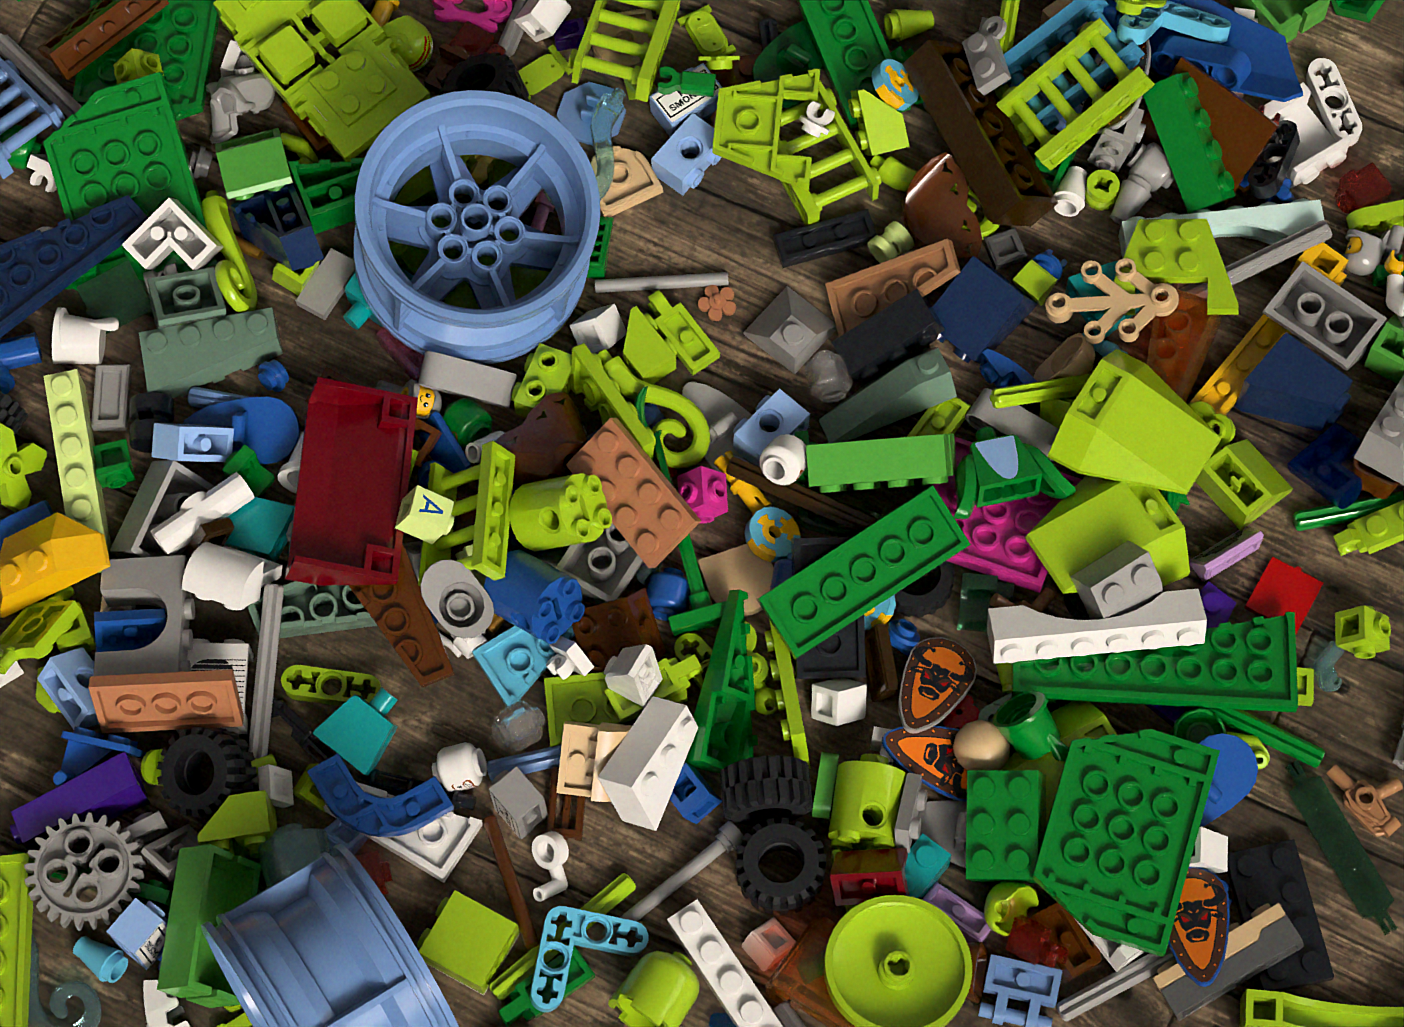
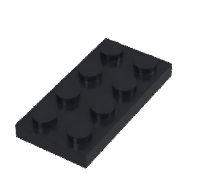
(844, 651)
(1276, 876)

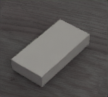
(326, 284)
(111, 397)

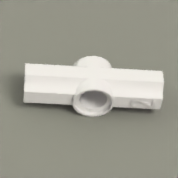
(201, 509)

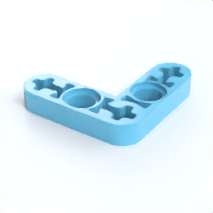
(1174, 17)
(577, 936)

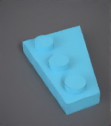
(515, 661)

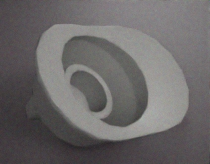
(456, 599)

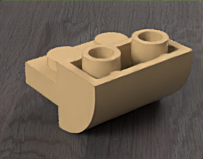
(584, 755)

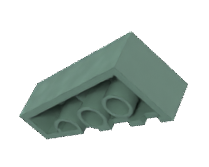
(207, 350)
(316, 610)

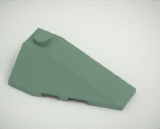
(893, 395)

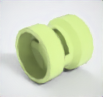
(891, 243)

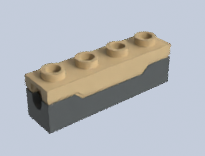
(1249, 951)

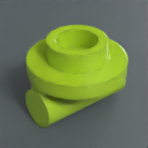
(149, 766)

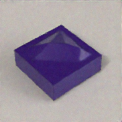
(569, 34)

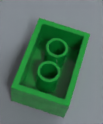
(1004, 824)

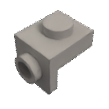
(147, 829)

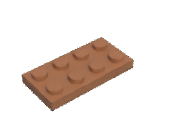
(636, 493)
(166, 701)

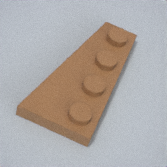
(879, 286)

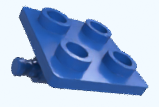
(88, 748)

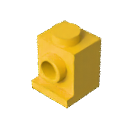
(1325, 261)

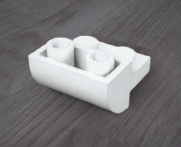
(228, 575)

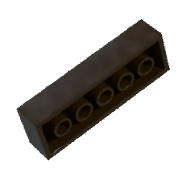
(979, 136)

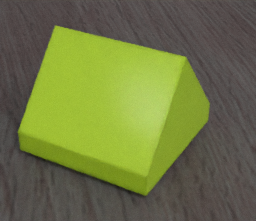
(1035, 282)

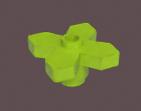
(13, 466)

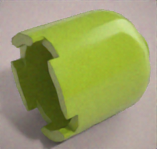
(657, 991)

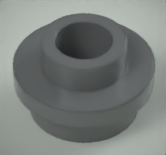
(201, 162)

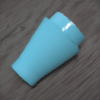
(101, 959)

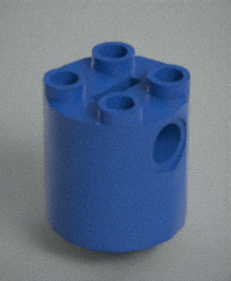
(536, 597)

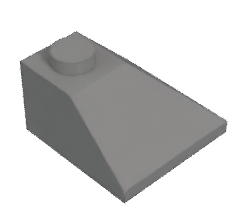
(790, 330)

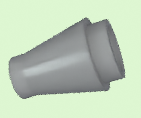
(1131, 198)

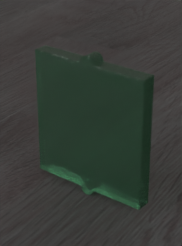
(115, 295)

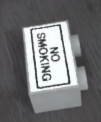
(518, 802)

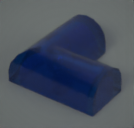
(1322, 466)

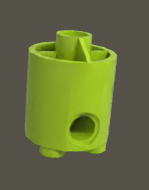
(559, 512)
(866, 804)

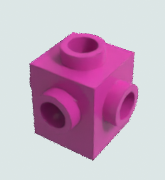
(704, 492)

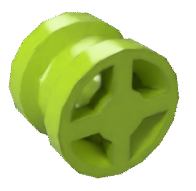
(1098, 197)

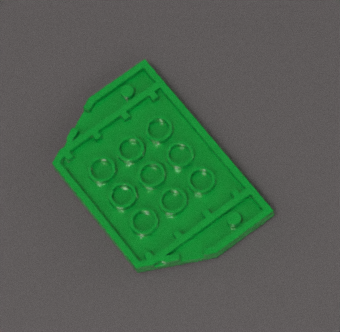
(185, 43)
(121, 147)
(1125, 833)

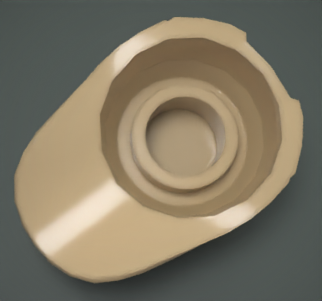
(1070, 359)

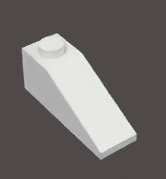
(634, 674)

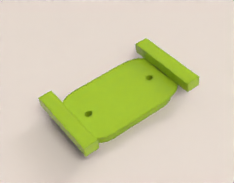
(706, 33)
(544, 71)

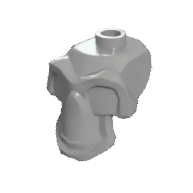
(234, 96)

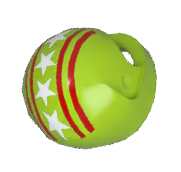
(411, 41)

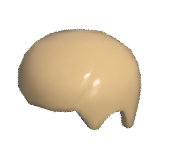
(981, 746)

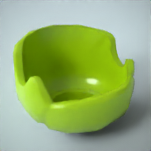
(1006, 902)

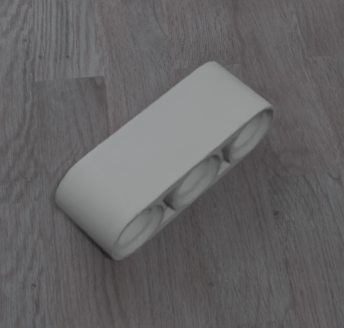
(467, 379)
(1010, 421)

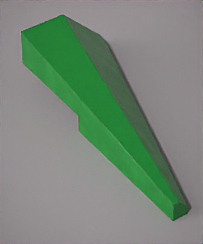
(726, 695)

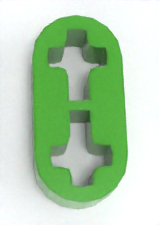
(825, 785)

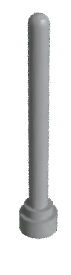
(726, 840)

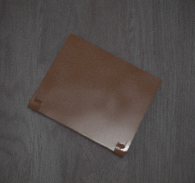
(1234, 123)

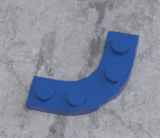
(377, 815)

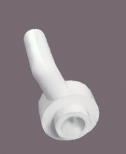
(550, 852)

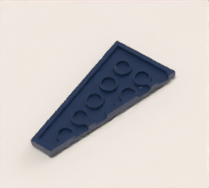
(49, 261)

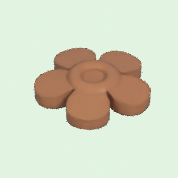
(717, 302)

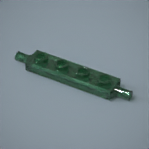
(1341, 847)

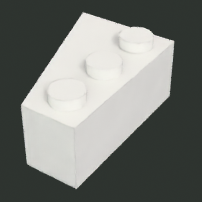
(649, 762)

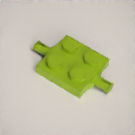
(37, 628)

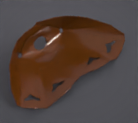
(936, 213)
(547, 441)

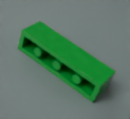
(1189, 142)

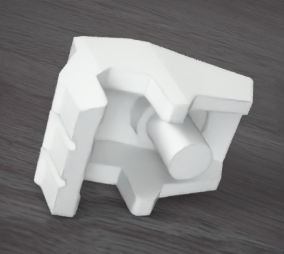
(161, 1007)

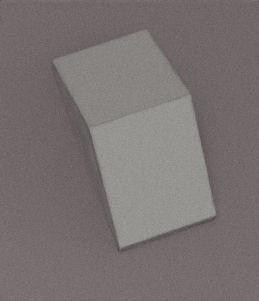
(164, 852)

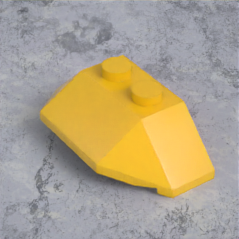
(48, 560)

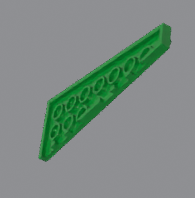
(1235, 668)

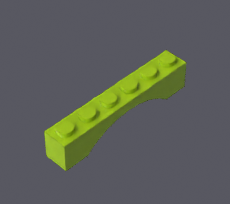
(1283, 1009)

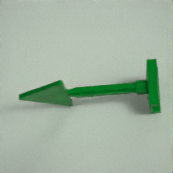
(703, 612)

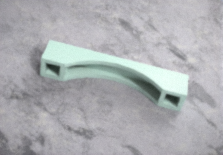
(1265, 223)

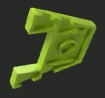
(750, 125)
(1180, 254)

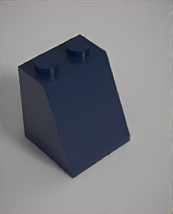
(980, 310)
(1295, 387)

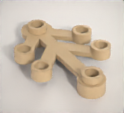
(1117, 302)

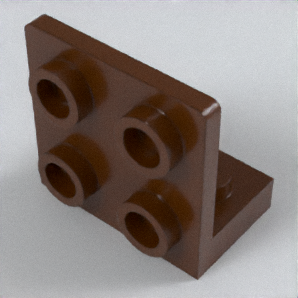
(615, 626)

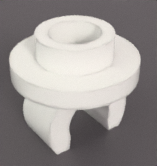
(812, 123)

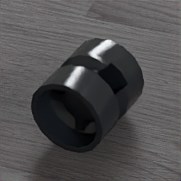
(144, 412)

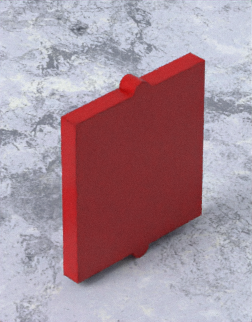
(1282, 591)

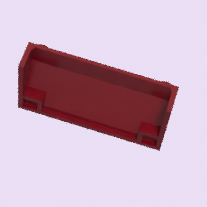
(351, 485)

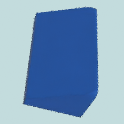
(447, 448)

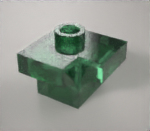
(975, 598)

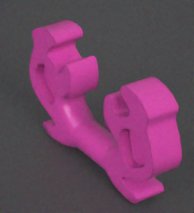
(497, 13)

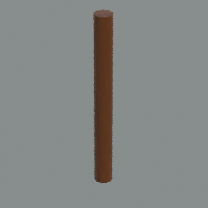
(511, 882)

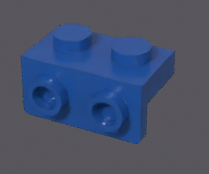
(127, 629)

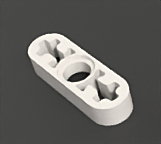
(1336, 88)

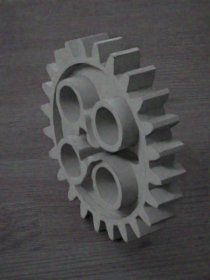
(57, 855)

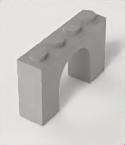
(157, 584)

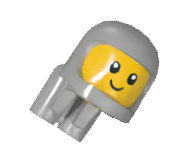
(1367, 250)
(428, 399)

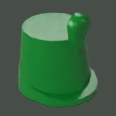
(1029, 726)

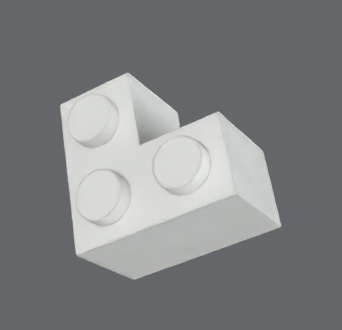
(168, 230)

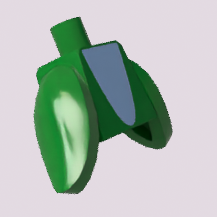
(1003, 472)

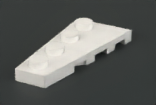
(433, 847)

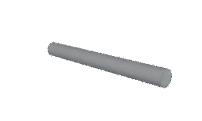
(661, 282)

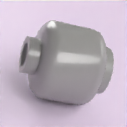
(1151, 165)

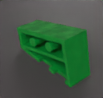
(328, 191)

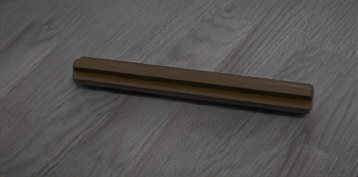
(801, 496)

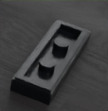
(824, 238)

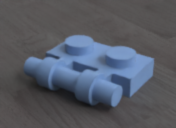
(1020, 982)

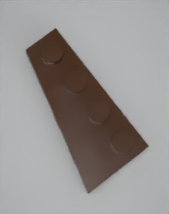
(407, 623)

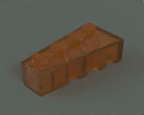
(1182, 342)

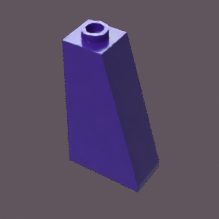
(103, 790)

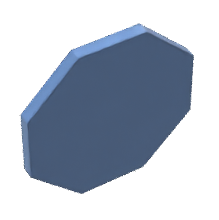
(577, 110)

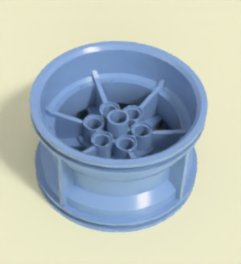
(436, 136)
(325, 954)

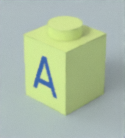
(425, 515)

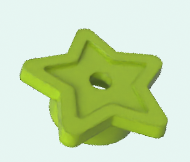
(719, 62)

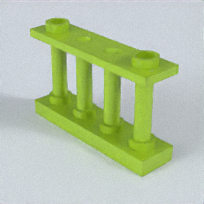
(649, 53)
(1104, 106)
(809, 204)
(492, 512)

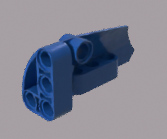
(1248, 63)

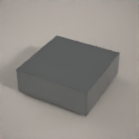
(1005, 248)

